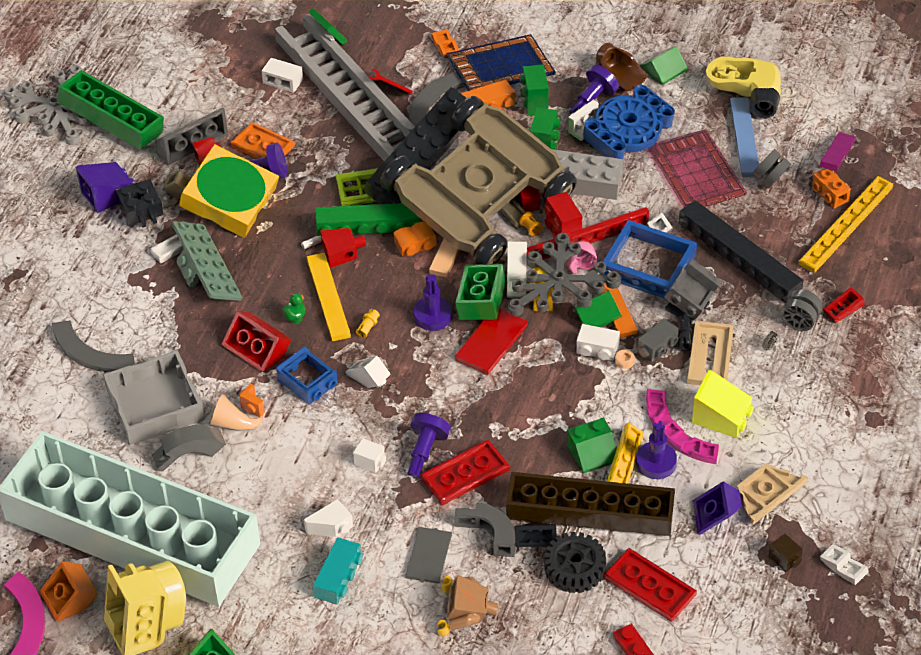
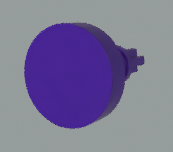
(600, 82)
(273, 161)
(432, 311)
(429, 429)
(656, 457)

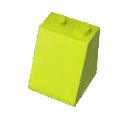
(721, 406)

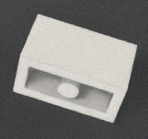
(282, 75)
(598, 342)

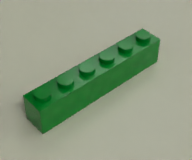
(365, 218)

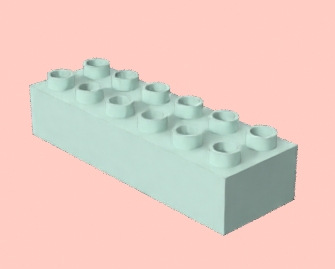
(129, 515)

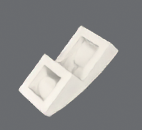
(841, 563)

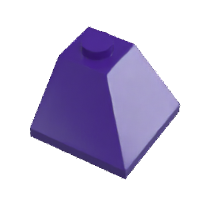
(715, 506)

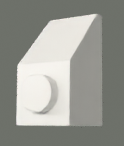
(369, 372)
(329, 521)

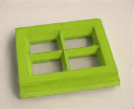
(351, 177)

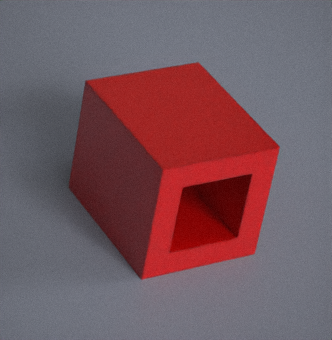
(529, 198)

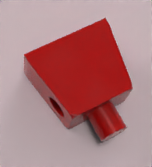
(340, 245)

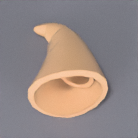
(229, 416)

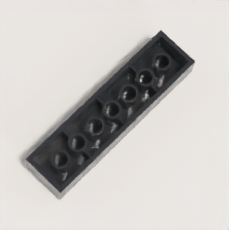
(422, 145)

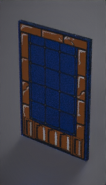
(498, 61)

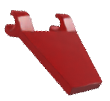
(379, 77)

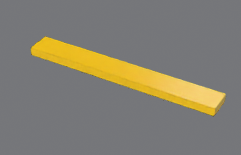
(845, 224)

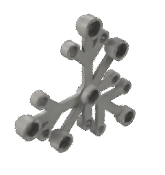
(50, 105)

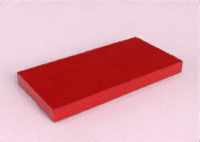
(491, 342)
(465, 472)
(650, 584)

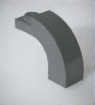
(187, 440)
(492, 521)

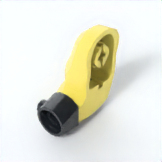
(748, 78)

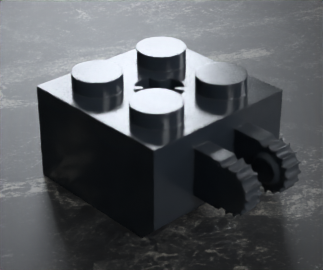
(139, 203)

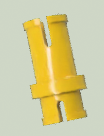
(369, 320)

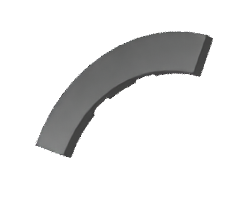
(431, 94)
(84, 354)

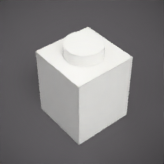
(369, 455)

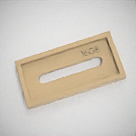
(702, 333)

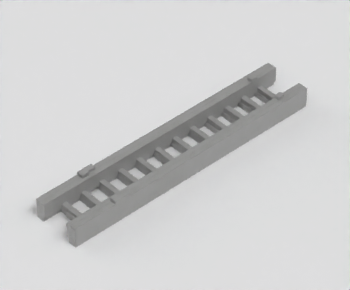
(335, 93)

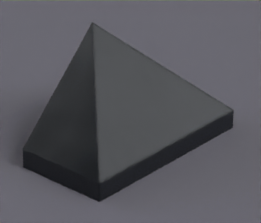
(534, 534)

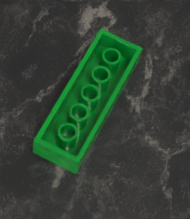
(110, 109)

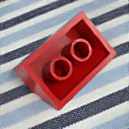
(255, 341)

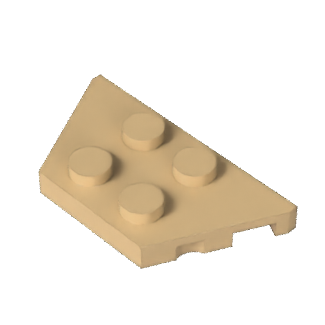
(767, 489)

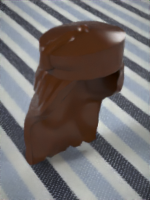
(621, 65)

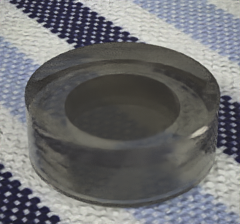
(770, 340)

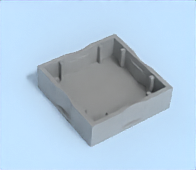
(154, 397)

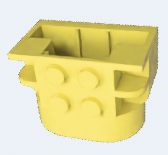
(145, 604)

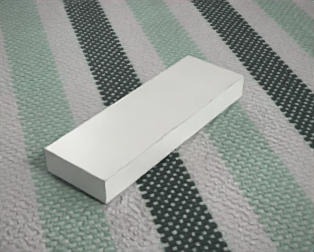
(516, 267)

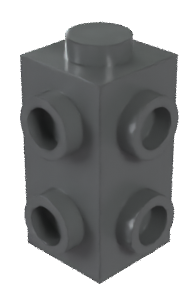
(657, 340)

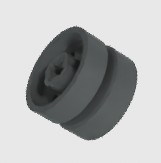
(771, 168)
(801, 310)

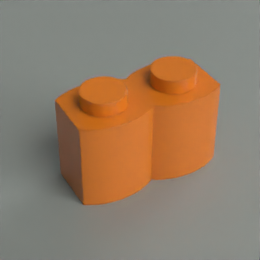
(415, 239)

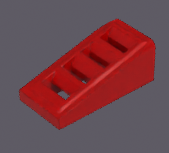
(844, 298)

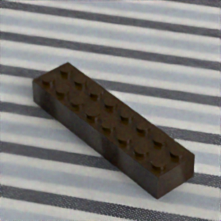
(590, 503)

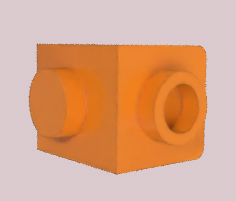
(250, 402)

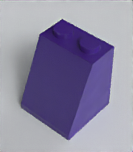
(100, 182)

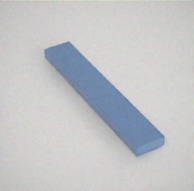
(744, 136)

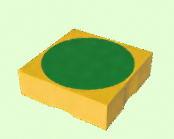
(229, 190)

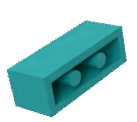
(337, 571)

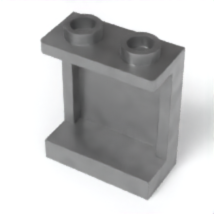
(693, 289)

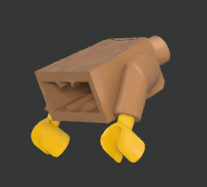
(466, 603)

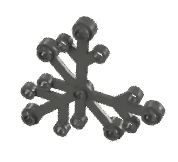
(559, 278)

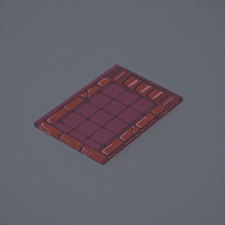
(697, 169)

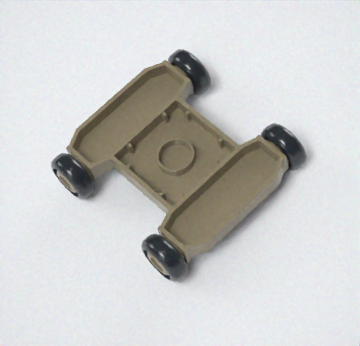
(478, 179)

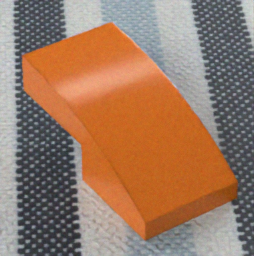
(444, 42)

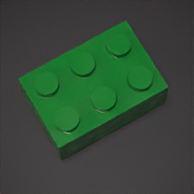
(480, 292)

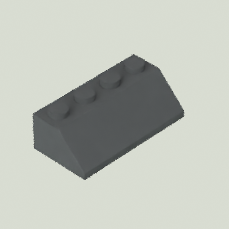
(180, 142)

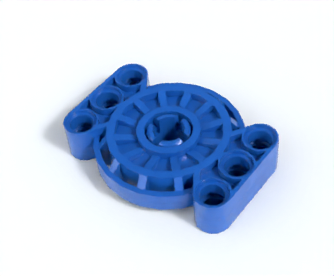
(628, 123)

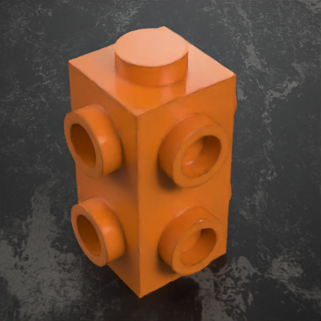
(831, 187)

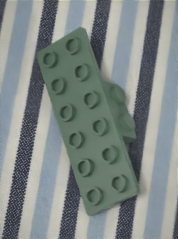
(203, 262)

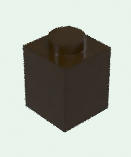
(785, 552)

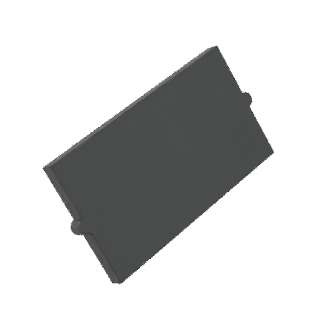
(428, 555)

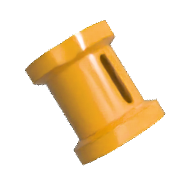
(528, 221)

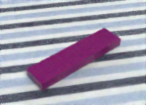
(837, 151)

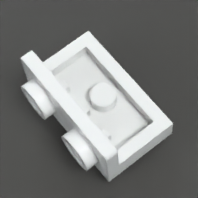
(578, 119)

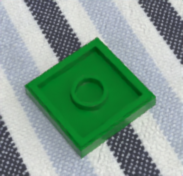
(328, 26)

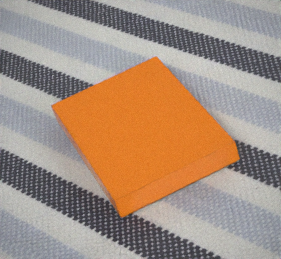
(255, 138)

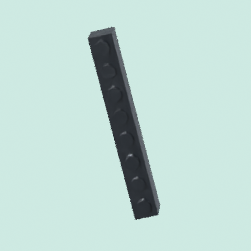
(739, 251)

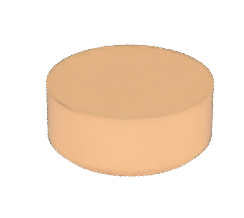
(624, 359)

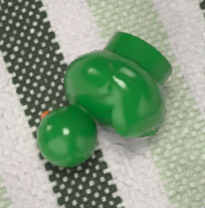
(295, 309)

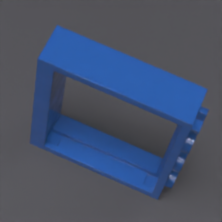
(640, 280)

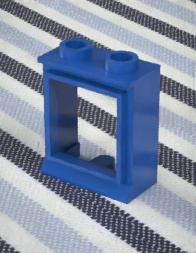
(315, 389)

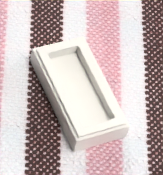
(167, 249)

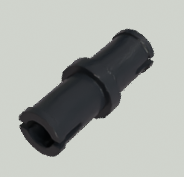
(684, 332)

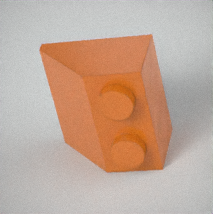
(68, 591)

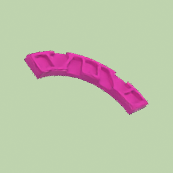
(676, 438)
(32, 611)

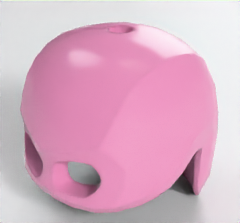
(584, 260)

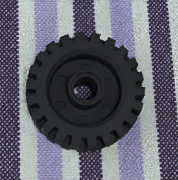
(565, 551)

